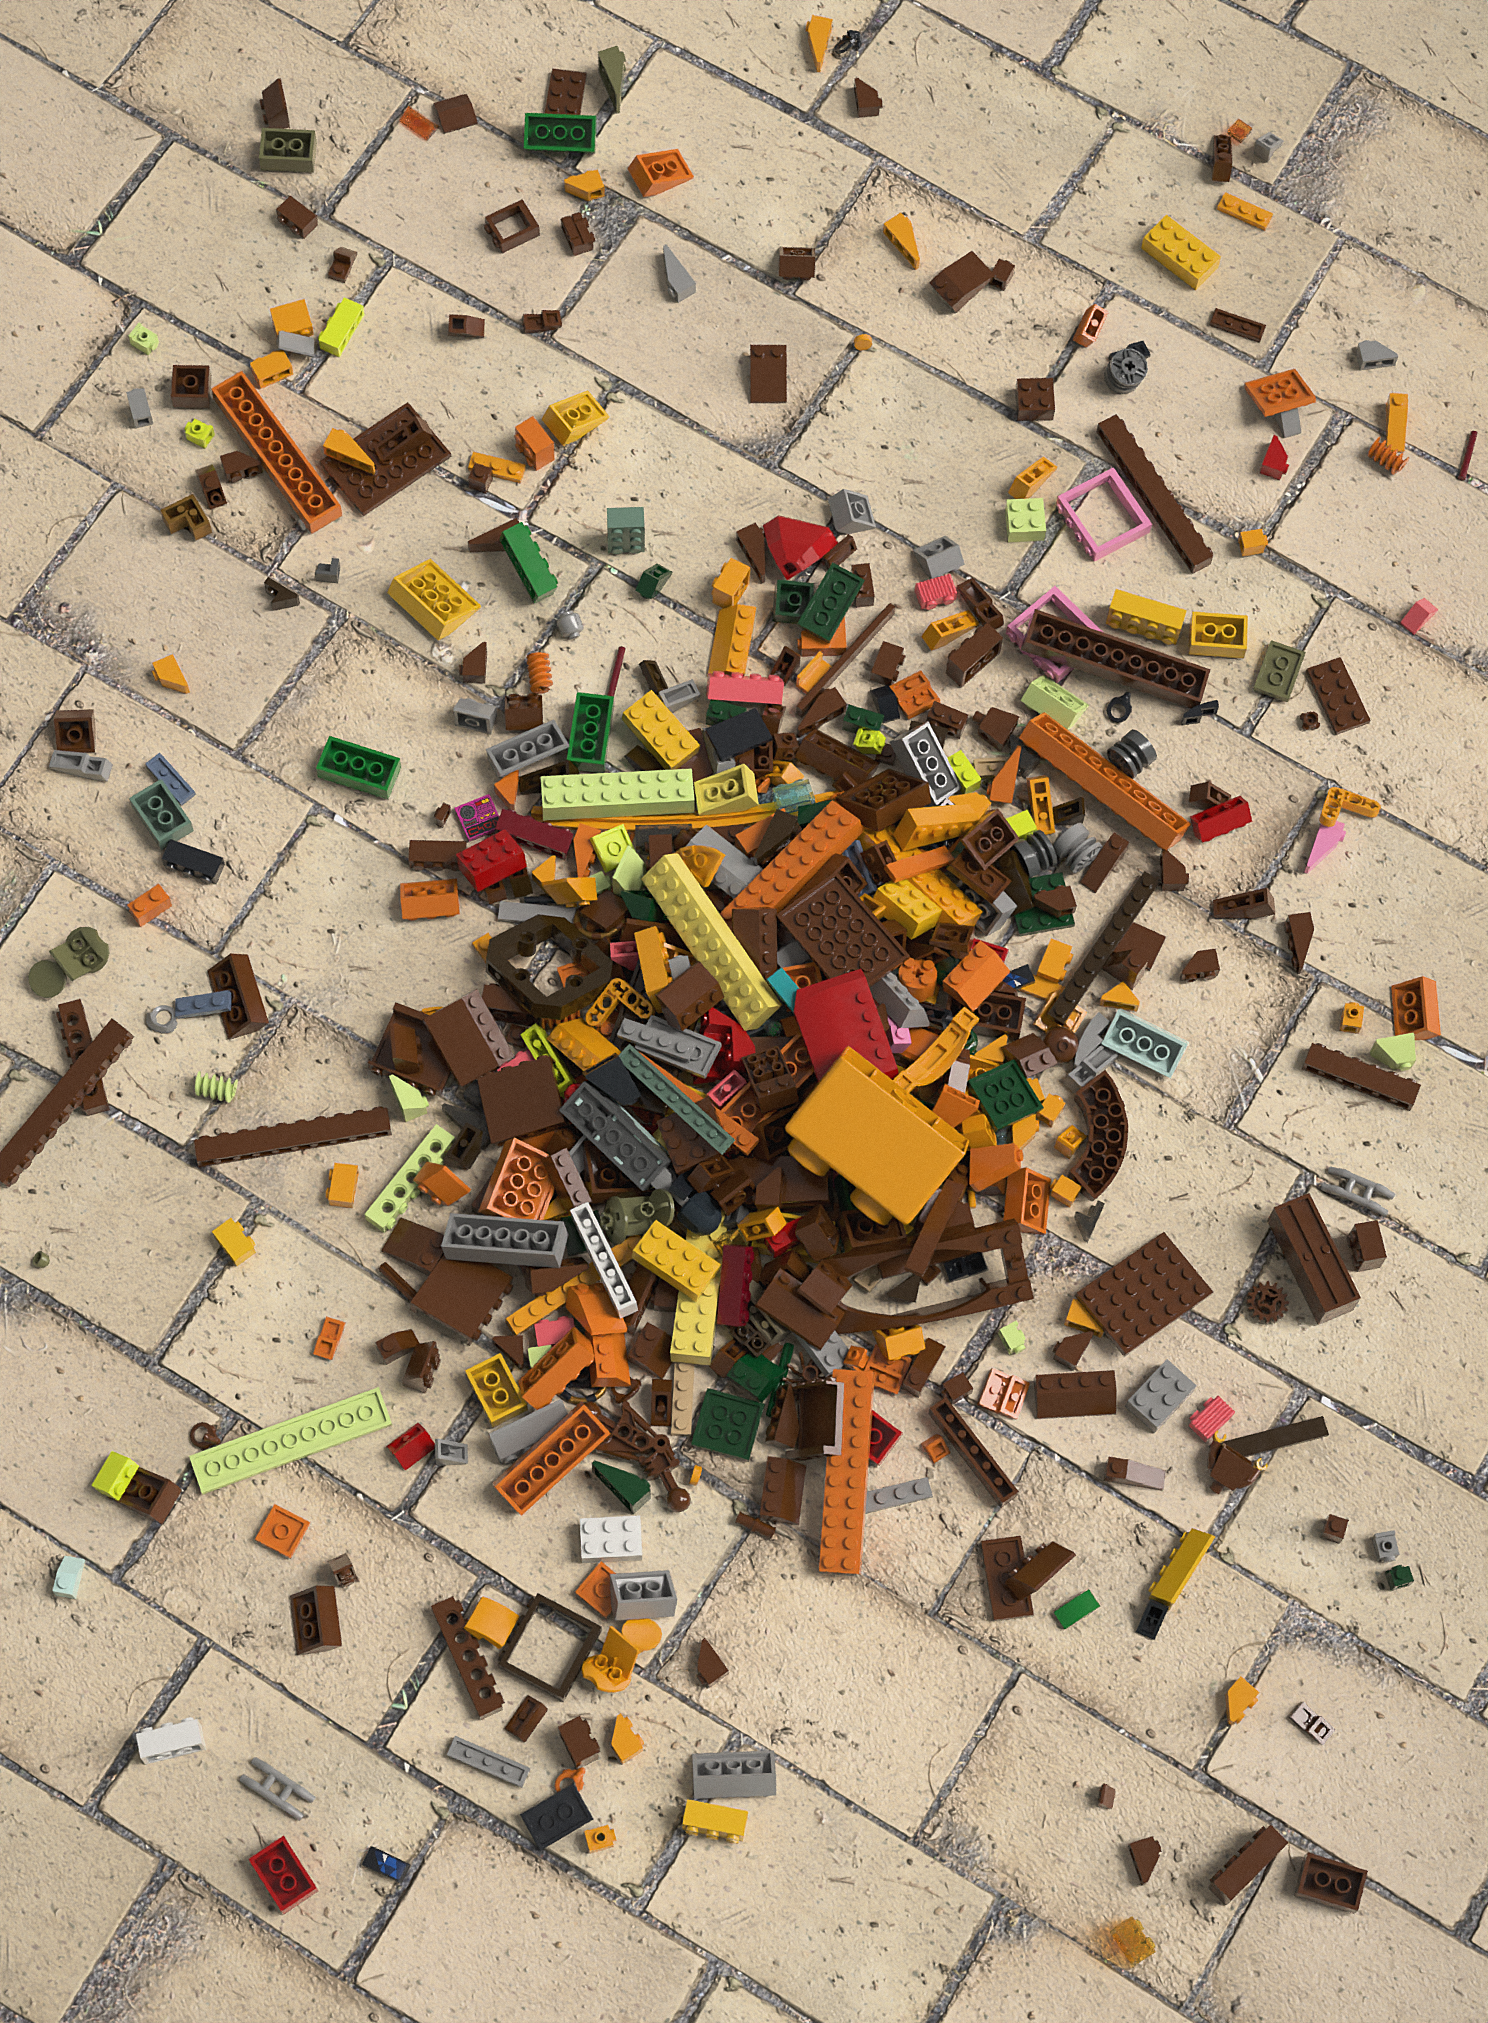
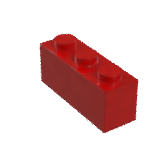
(1221, 819)

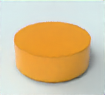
(862, 342)
(695, 1475)

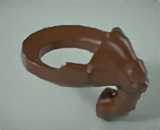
(210, 1438)

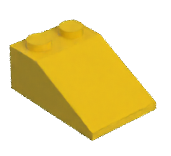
(574, 417)

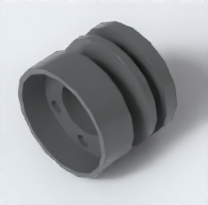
(1117, 374)
(1132, 753)
(1036, 852)

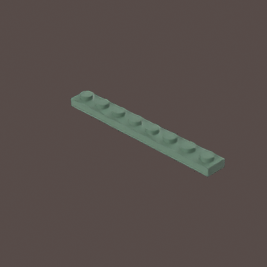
(676, 1099)

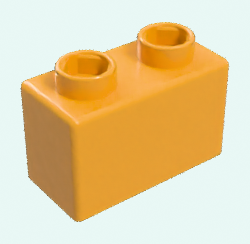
(874, 1139)

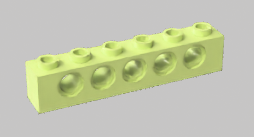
(375, 1214)

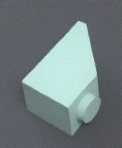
(68, 1577)

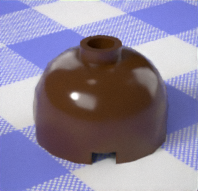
(1062, 1043)

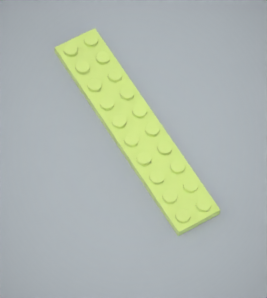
(290, 1440)

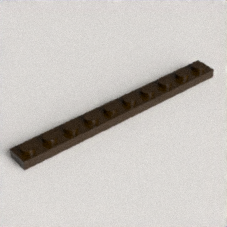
(1103, 948)

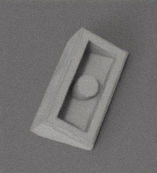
(295, 343)

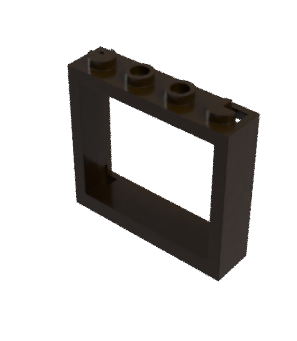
(576, 1667)

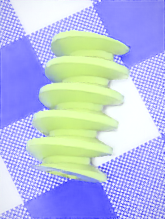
(215, 1088)

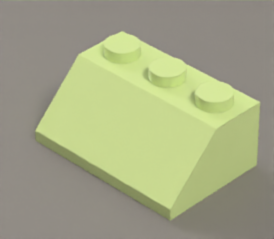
(1054, 700)

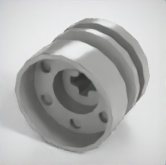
(1077, 848)

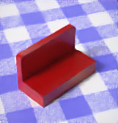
(411, 1446)

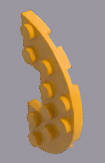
(702, 863)

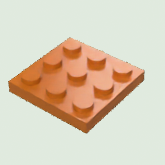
(1280, 392)

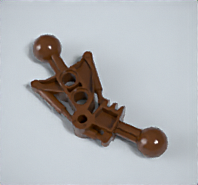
(656, 1465)

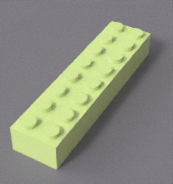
(617, 794)

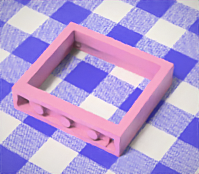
(1125, 497)
(1069, 610)

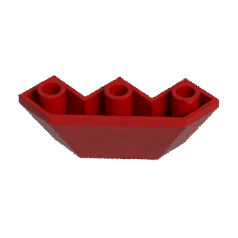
(797, 543)
(734, 1043)

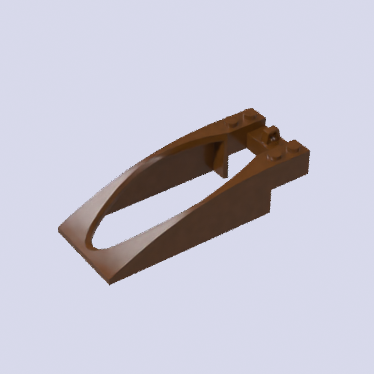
(999, 1235)

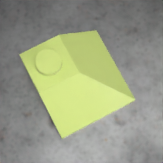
(1395, 1051)
(408, 1098)

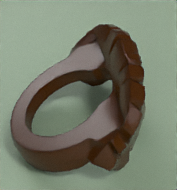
(620, 1398)

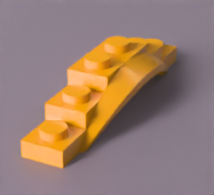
(940, 1054)

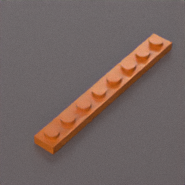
(744, 1140)

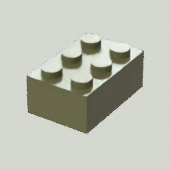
(287, 150)

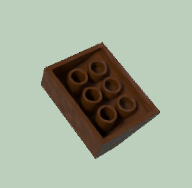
(885, 798)
(468, 1037)
(605, 1179)

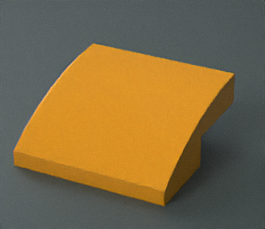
(1044, 1023)
(491, 1622)

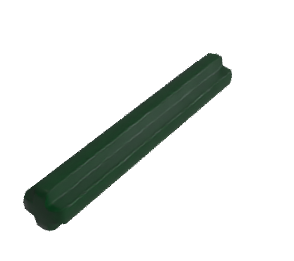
(784, 1360)

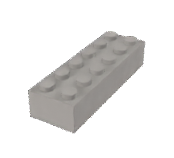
(504, 1240)

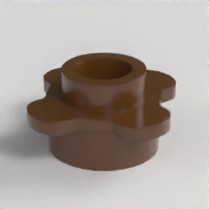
(1313, 716)

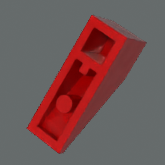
(783, 1240)

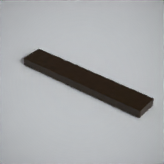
(1279, 1437)

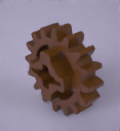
(1264, 1294)

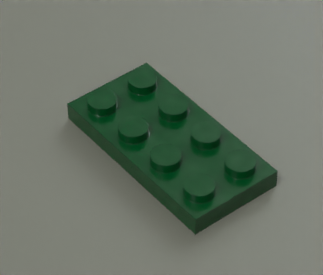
(830, 602)

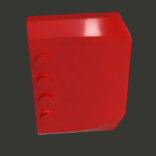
(842, 1015)

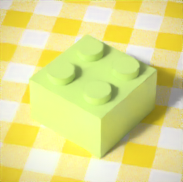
(1025, 520)

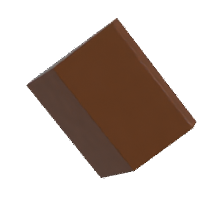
(455, 113)

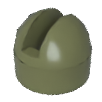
(41, 1260)

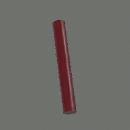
(1468, 454)
(616, 671)

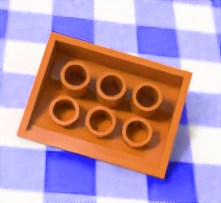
(518, 1184)

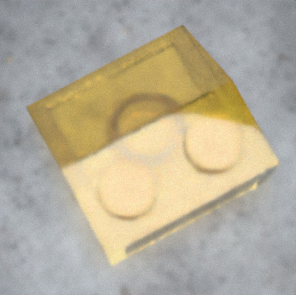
(1133, 1941)

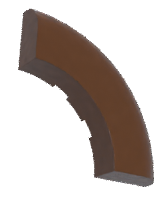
(1106, 1136)

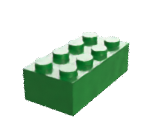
(560, 133)
(528, 562)
(590, 731)
(358, 767)

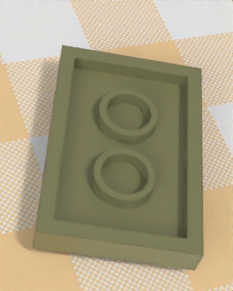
(1279, 671)

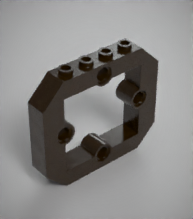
(522, 941)

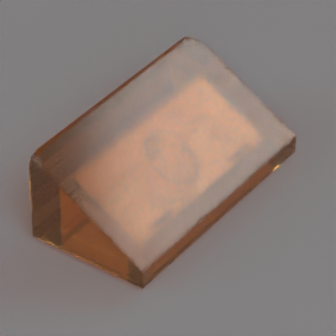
(419, 123)

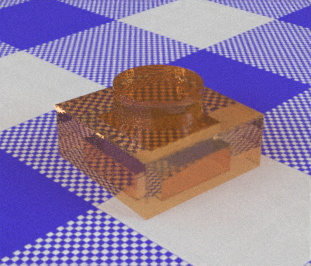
(1239, 130)

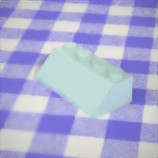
(1145, 1043)

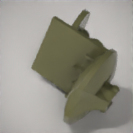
(72, 959)
(636, 1214)

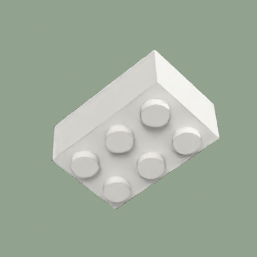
(611, 1539)
(170, 1740)

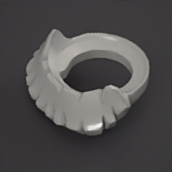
(152, 1021)

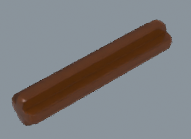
(397, 1281)

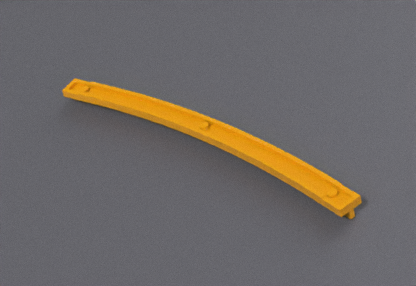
(747, 817)

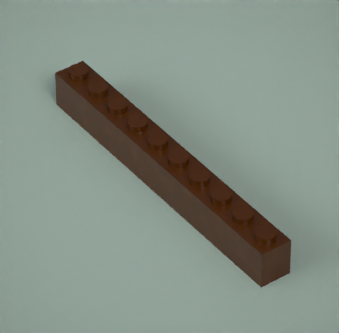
(1154, 493)
(62, 1101)
(292, 1137)

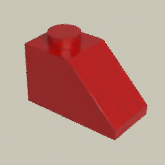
(1275, 460)

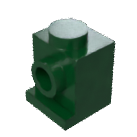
(1399, 1577)

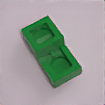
(1077, 1609)

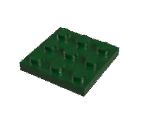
(1036, 919)
(1004, 1095)
(728, 1424)

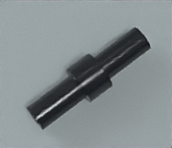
(543, 899)

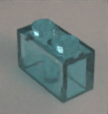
(793, 795)

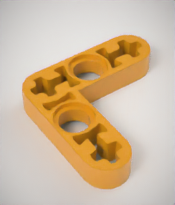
(1364, 805)
(616, 996)

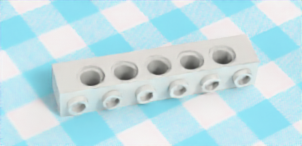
(604, 1260)

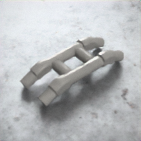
(1352, 1179)
(280, 1801)

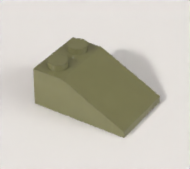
(611, 70)

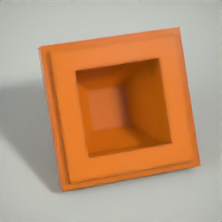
(762, 784)

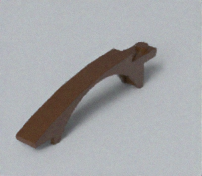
(929, 1237)

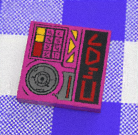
(477, 817)

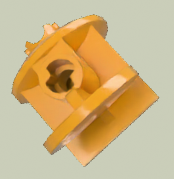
(614, 1666)

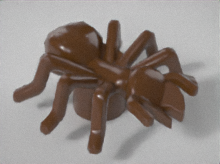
(809, 1373)

